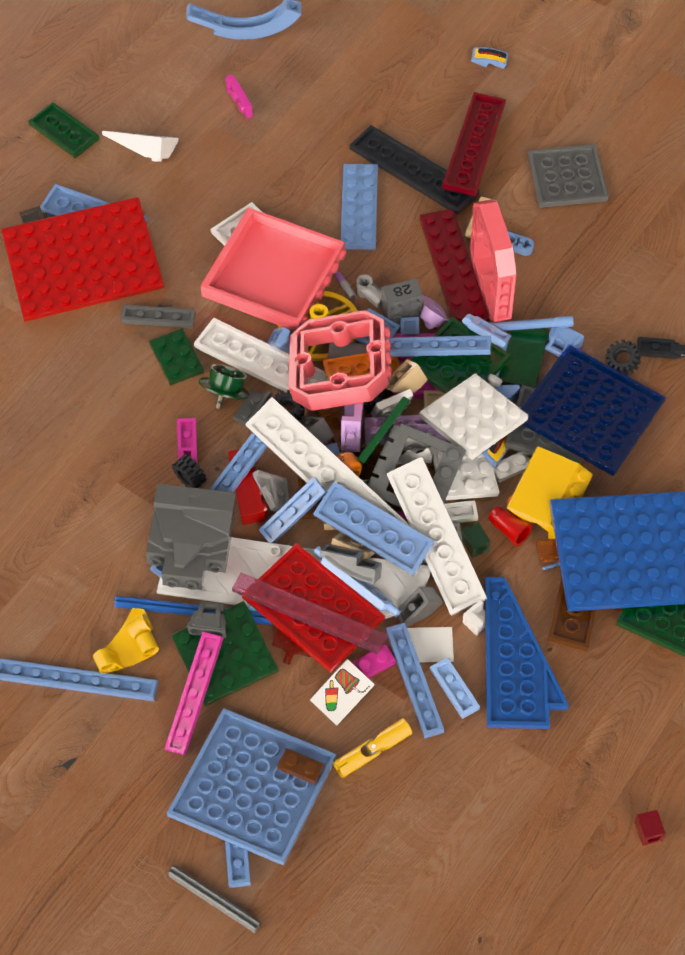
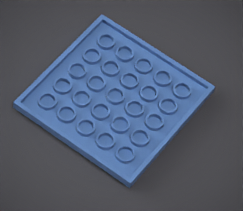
(242, 794)

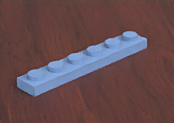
(440, 346)
(414, 680)

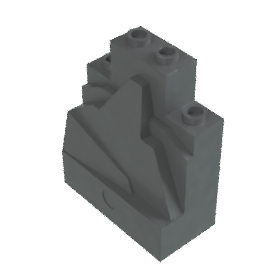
(190, 533)

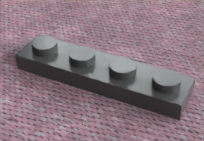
(158, 316)

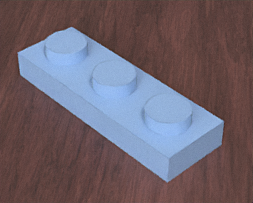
(454, 688)

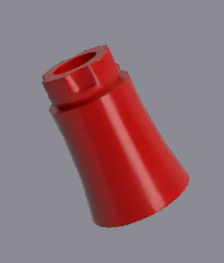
(510, 525)

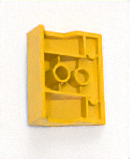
(547, 478)

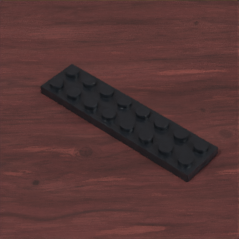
(409, 167)

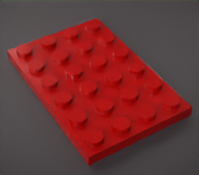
(309, 579)

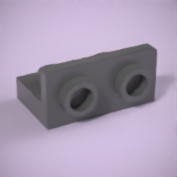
(251, 406)

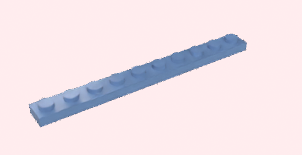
(233, 473)

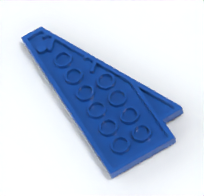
(517, 673)

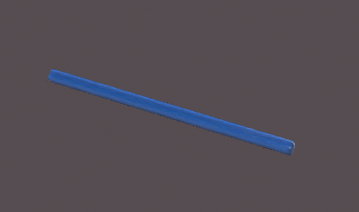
(171, 607)

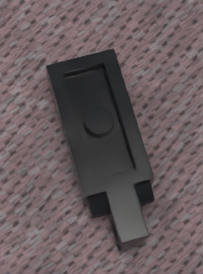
(660, 348)

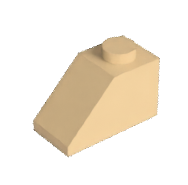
(407, 377)

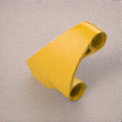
(130, 645)

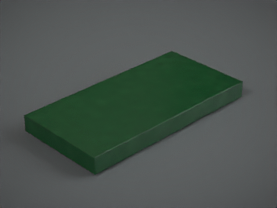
(63, 130)
(526, 354)
(375, 441)

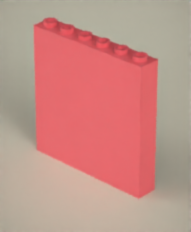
(273, 269)

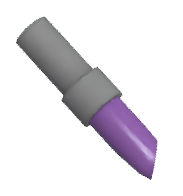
(345, 285)

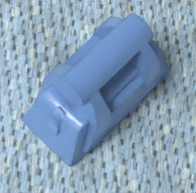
(562, 338)

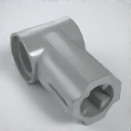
(369, 290)

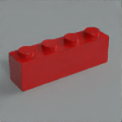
(249, 497)

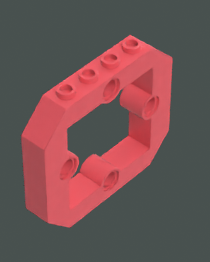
(492, 240)
(340, 388)

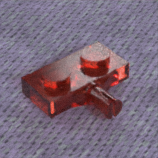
(291, 648)

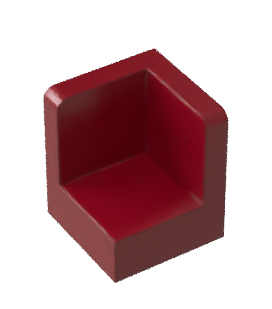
(649, 827)

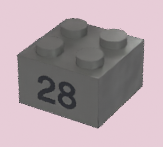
(402, 300)

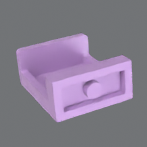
(352, 427)

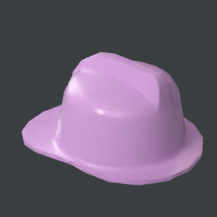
(432, 313)

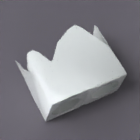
(410, 454)

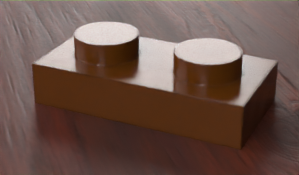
(300, 766)

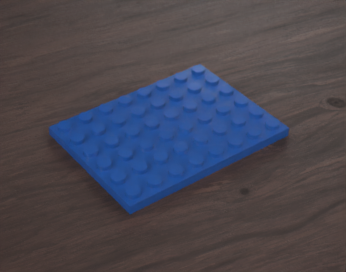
(621, 550)

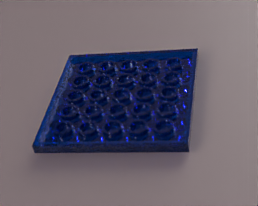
(591, 409)

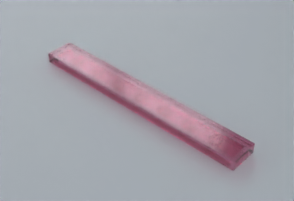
(309, 613)

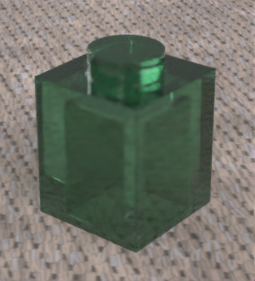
(475, 540)

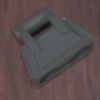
(207, 621)

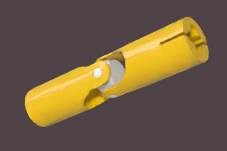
(385, 740)

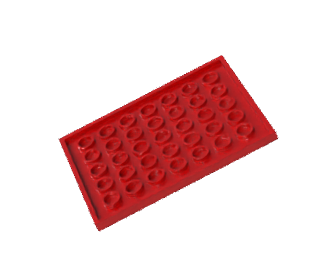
(82, 259)

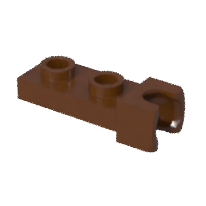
(333, 419)

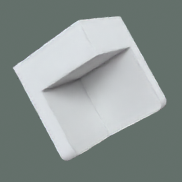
(475, 618)

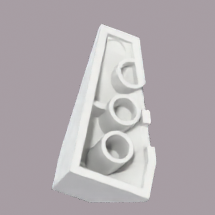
(149, 146)

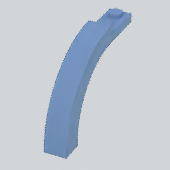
(250, 27)

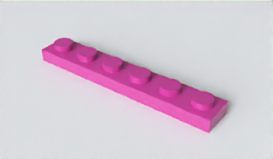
(193, 694)

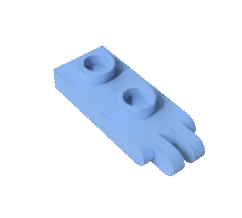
(484, 328)

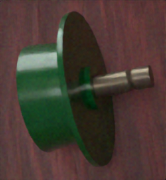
(225, 382)

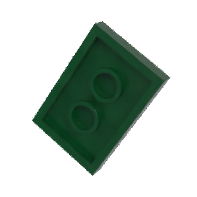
(176, 356)

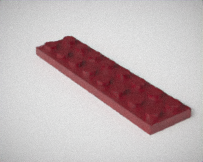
(474, 144)
(453, 265)

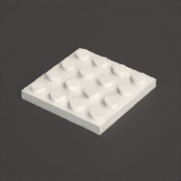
(473, 416)

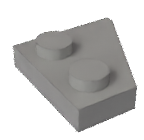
(273, 489)

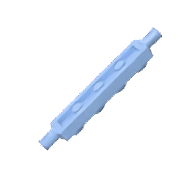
(364, 589)

